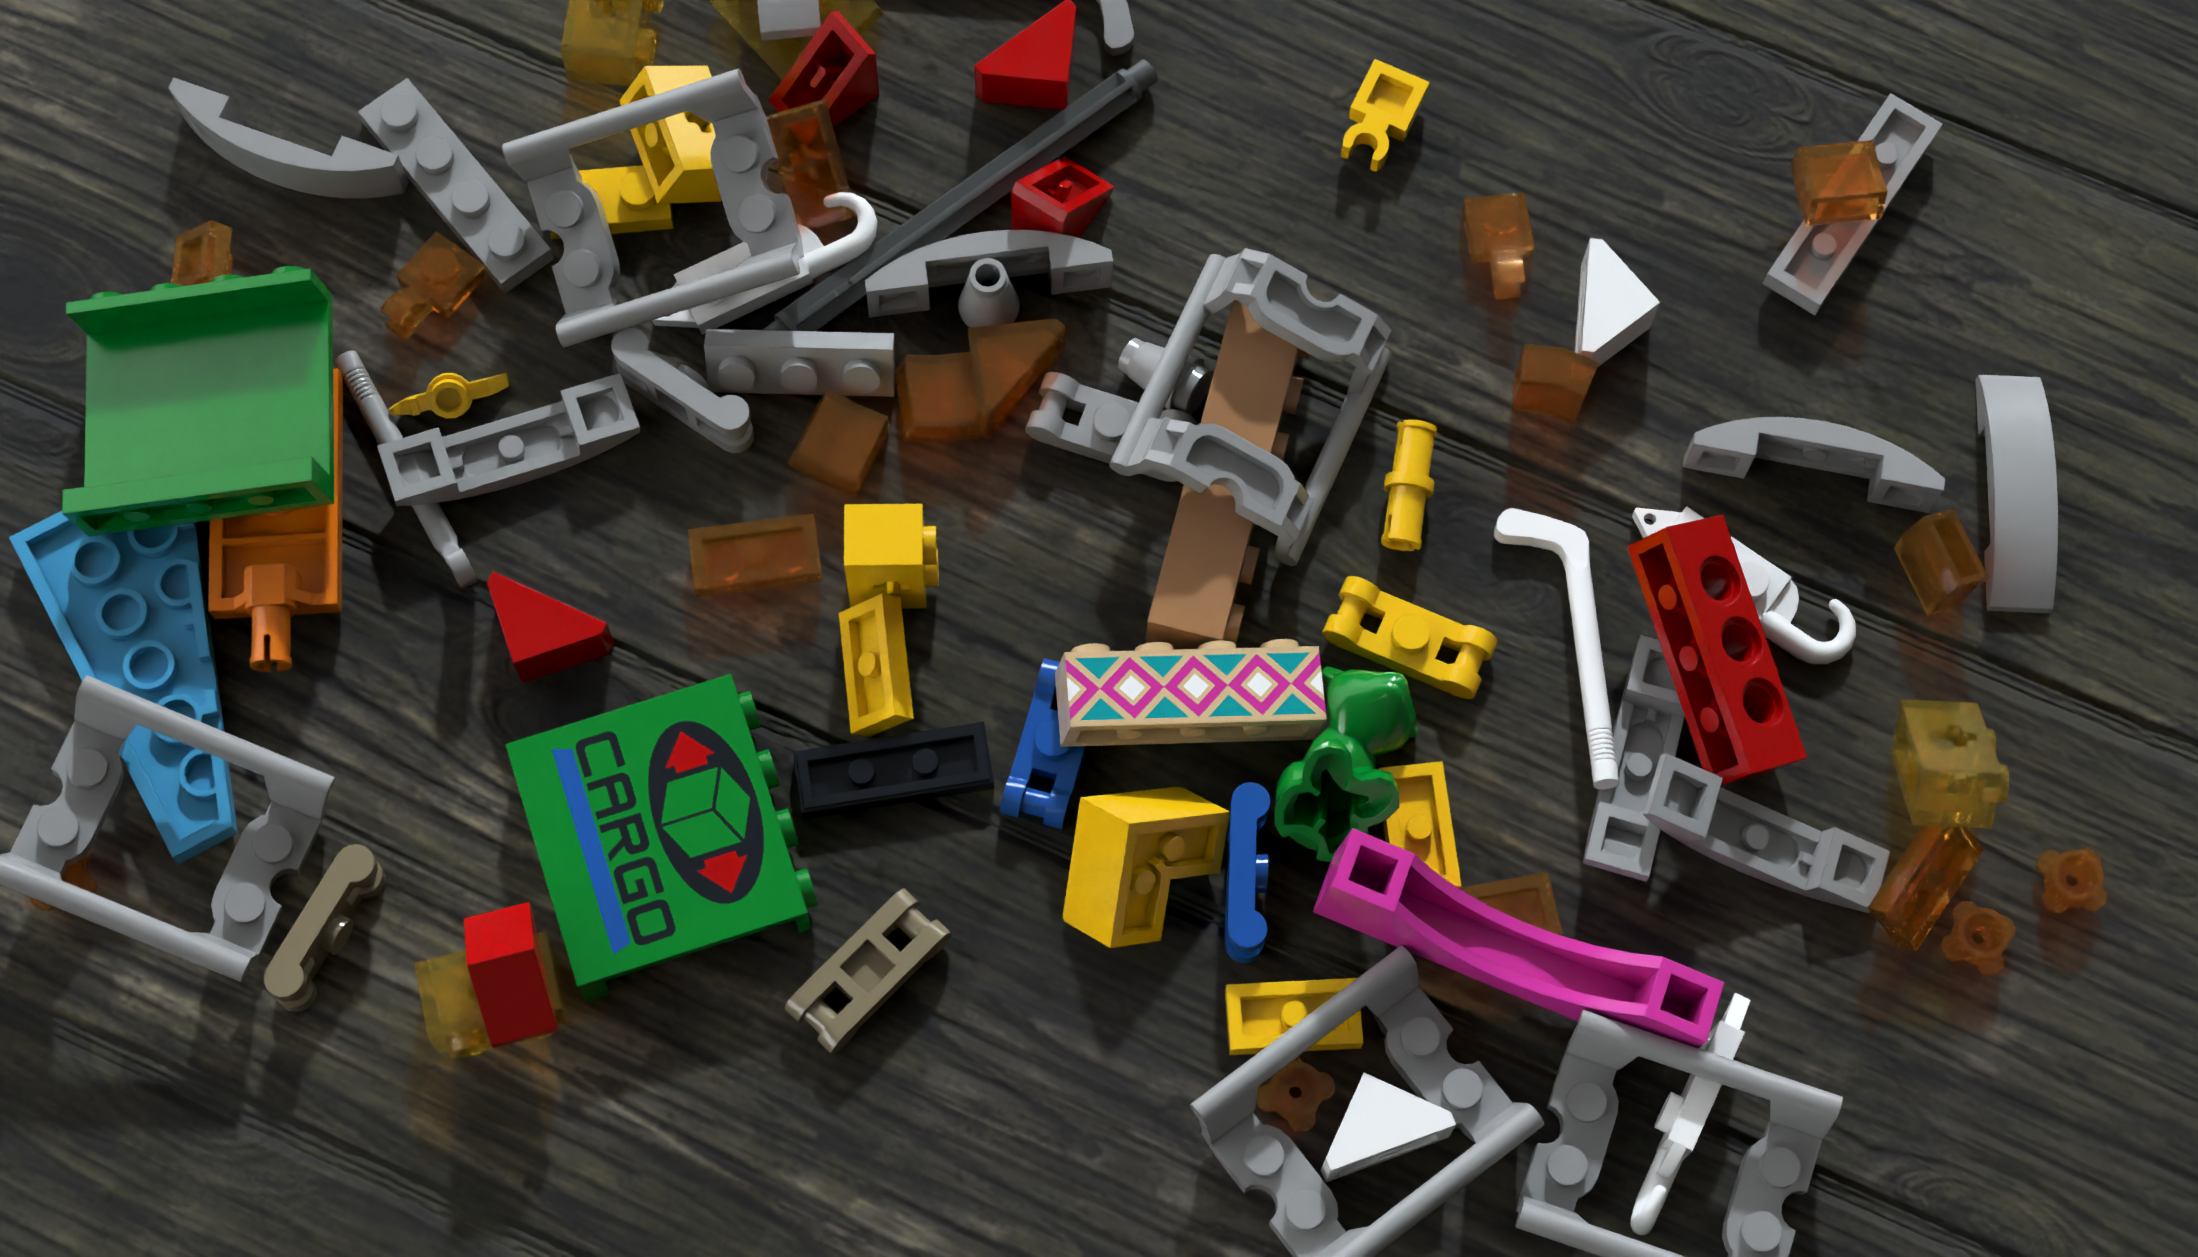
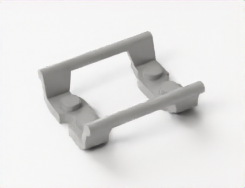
(575, 212)
(1212, 454)
(91, 780)
(1417, 1048)
(1587, 1113)

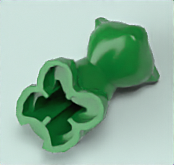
(1338, 777)

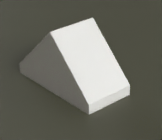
(1611, 304)
(1383, 1125)

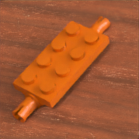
(280, 564)

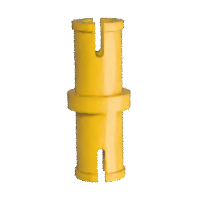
(1409, 485)

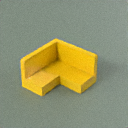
(1130, 851)

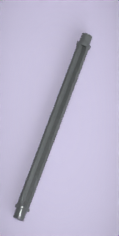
(969, 197)

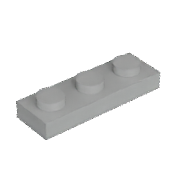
(800, 362)

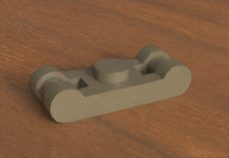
(322, 926)
(867, 970)

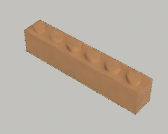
(1209, 540)

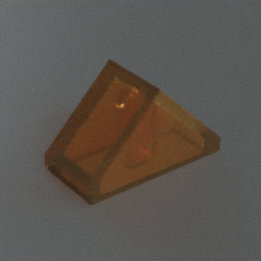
(809, 163)
(1008, 364)

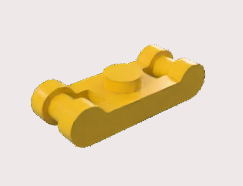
(1409, 638)

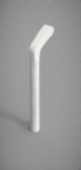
(1572, 546)

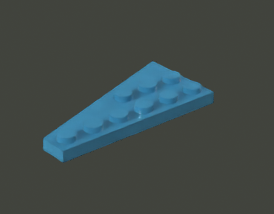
(141, 622)

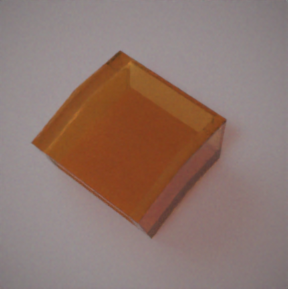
(1839, 183)
(1552, 381)
(937, 398)
(840, 443)
(1940, 561)

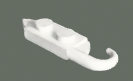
(816, 261)
(1772, 594)
(1683, 1120)

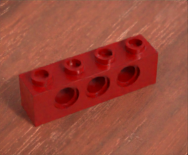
(1716, 650)

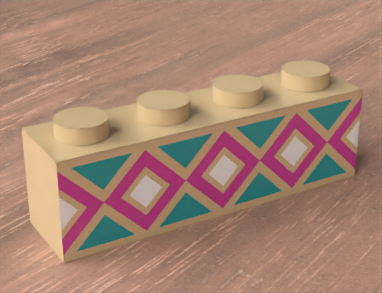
(1189, 694)

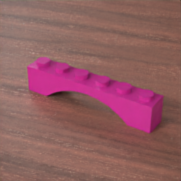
(1412, 906)

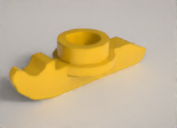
(450, 395)

